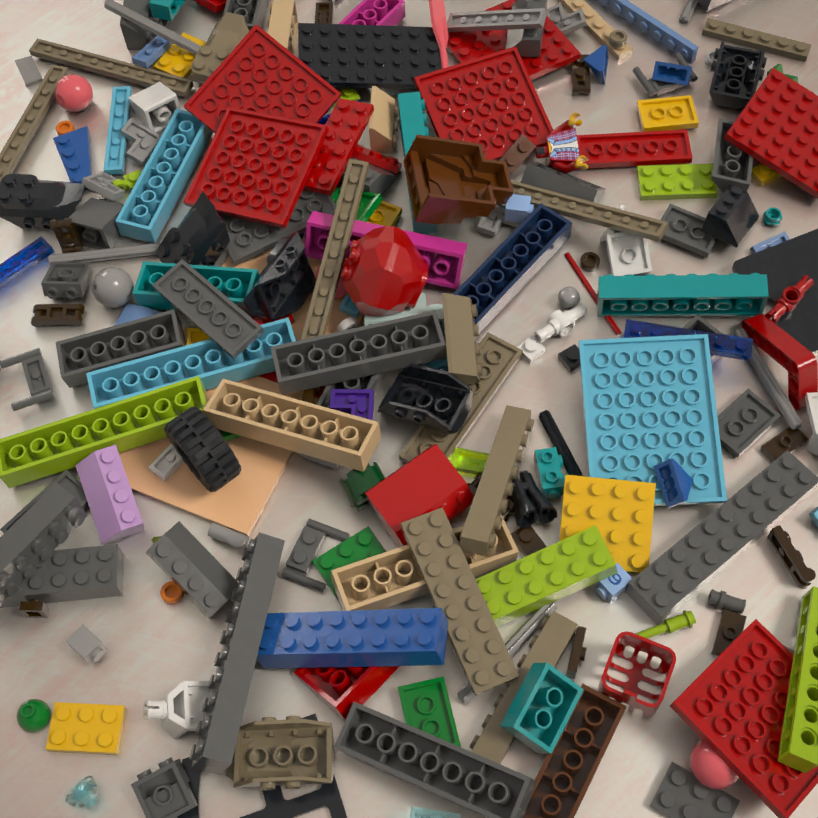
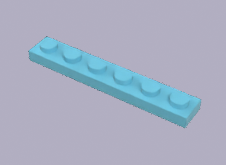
(117, 143)

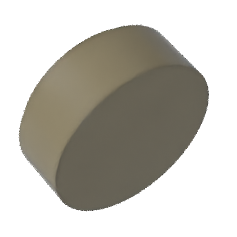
(618, 38)

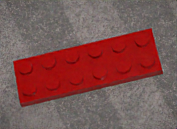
(345, 130)
(635, 148)

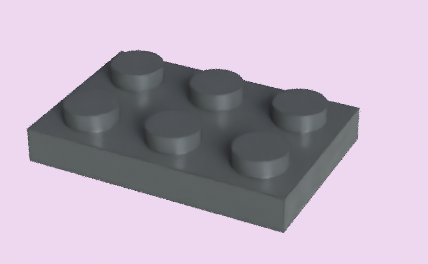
(685, 231)
(745, 422)
(685, 797)

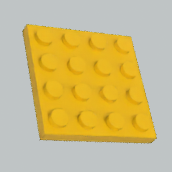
(619, 511)

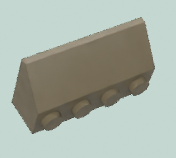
(461, 338)

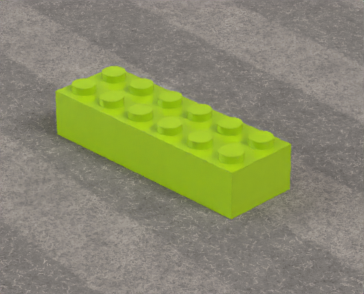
(546, 576)

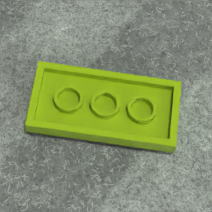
(676, 182)

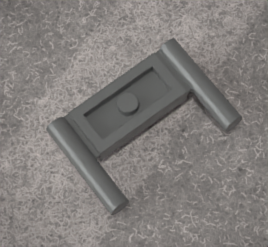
(660, 87)
(36, 377)
(306, 551)

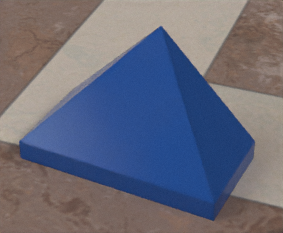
(598, 63)
(671, 73)
(673, 482)

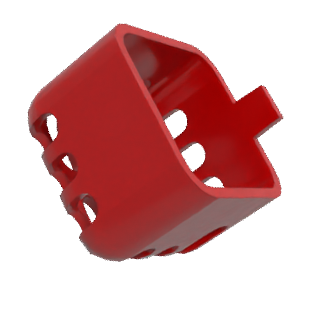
(635, 674)

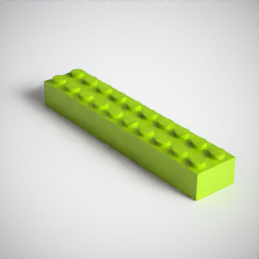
(72, 439)

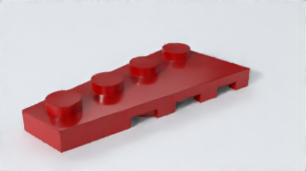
(376, 159)

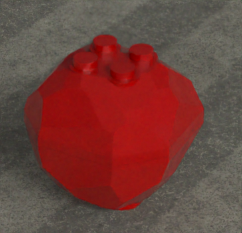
(384, 272)

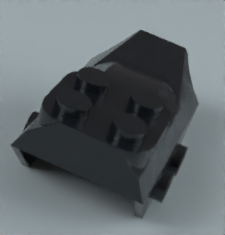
(736, 75)
(35, 202)
(198, 238)
(284, 283)
(429, 398)

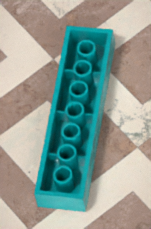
(412, 124)
(682, 295)

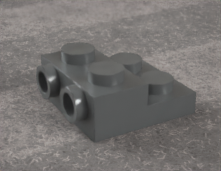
(66, 279)
(164, 791)

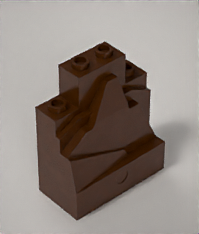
(453, 180)

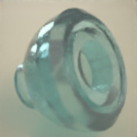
(83, 794)

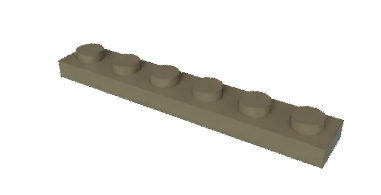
(756, 39)

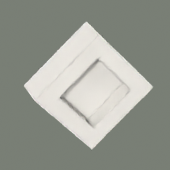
(531, 349)

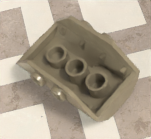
(220, 44)
(283, 754)

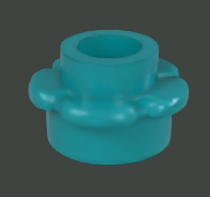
(772, 216)

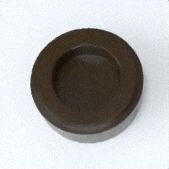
(589, 262)

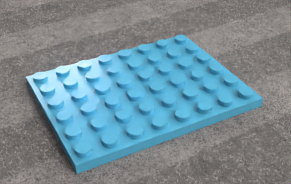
(652, 405)

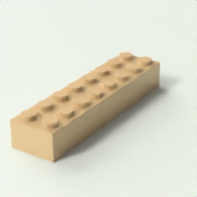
(293, 424)
(395, 577)

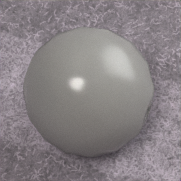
(112, 287)

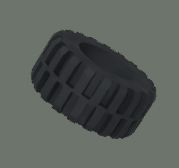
(203, 449)

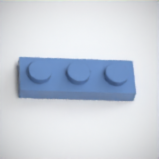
(151, 52)

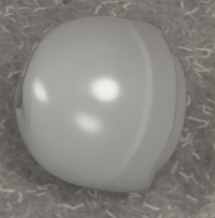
(568, 297)

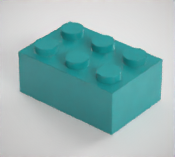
(542, 708)

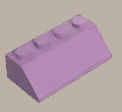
(109, 495)

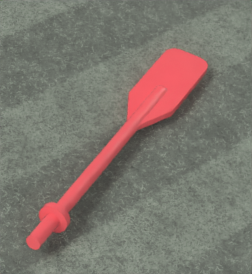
(440, 29)

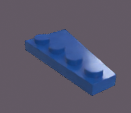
(75, 154)

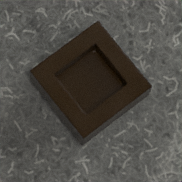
(34, 609)

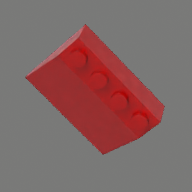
(417, 489)
(343, 685)

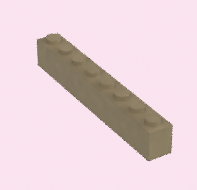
(496, 481)
(547, 647)

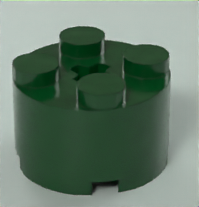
(358, 483)

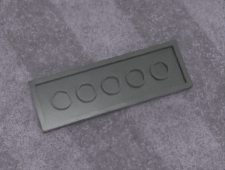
(208, 309)

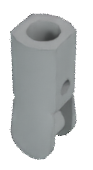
(228, 535)

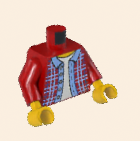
(562, 147)

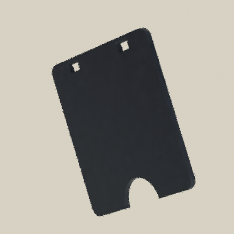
(785, 267)

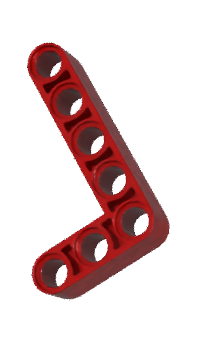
(789, 353)

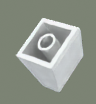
(155, 106)

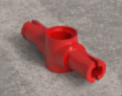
(795, 293)

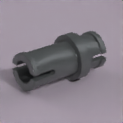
(726, 601)

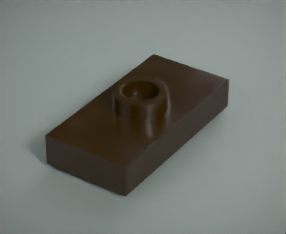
(324, 13)
(786, 440)
(729, 628)
(577, 652)

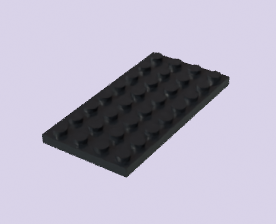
(368, 54)

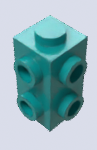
(549, 472)

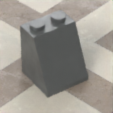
(97, 223)

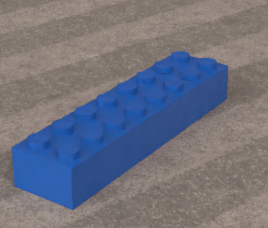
(354, 638)

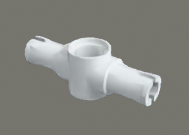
(560, 323)

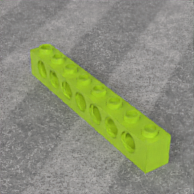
(800, 724)

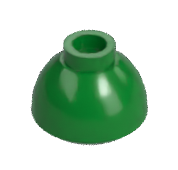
(33, 715)

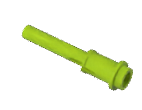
(670, 625)

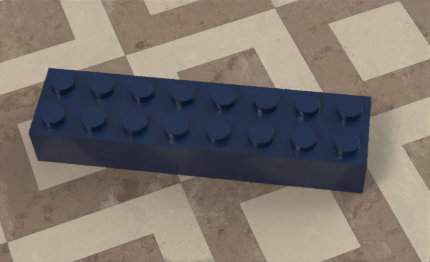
(515, 263)

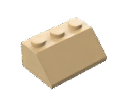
(382, 122)

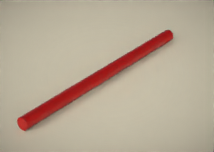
(613, 325)

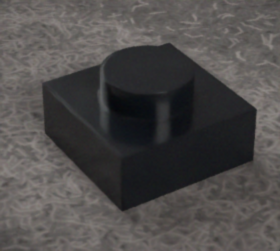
(570, 358)

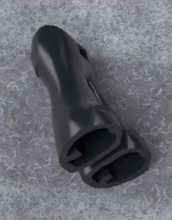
(530, 502)

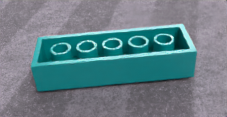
(232, 282)

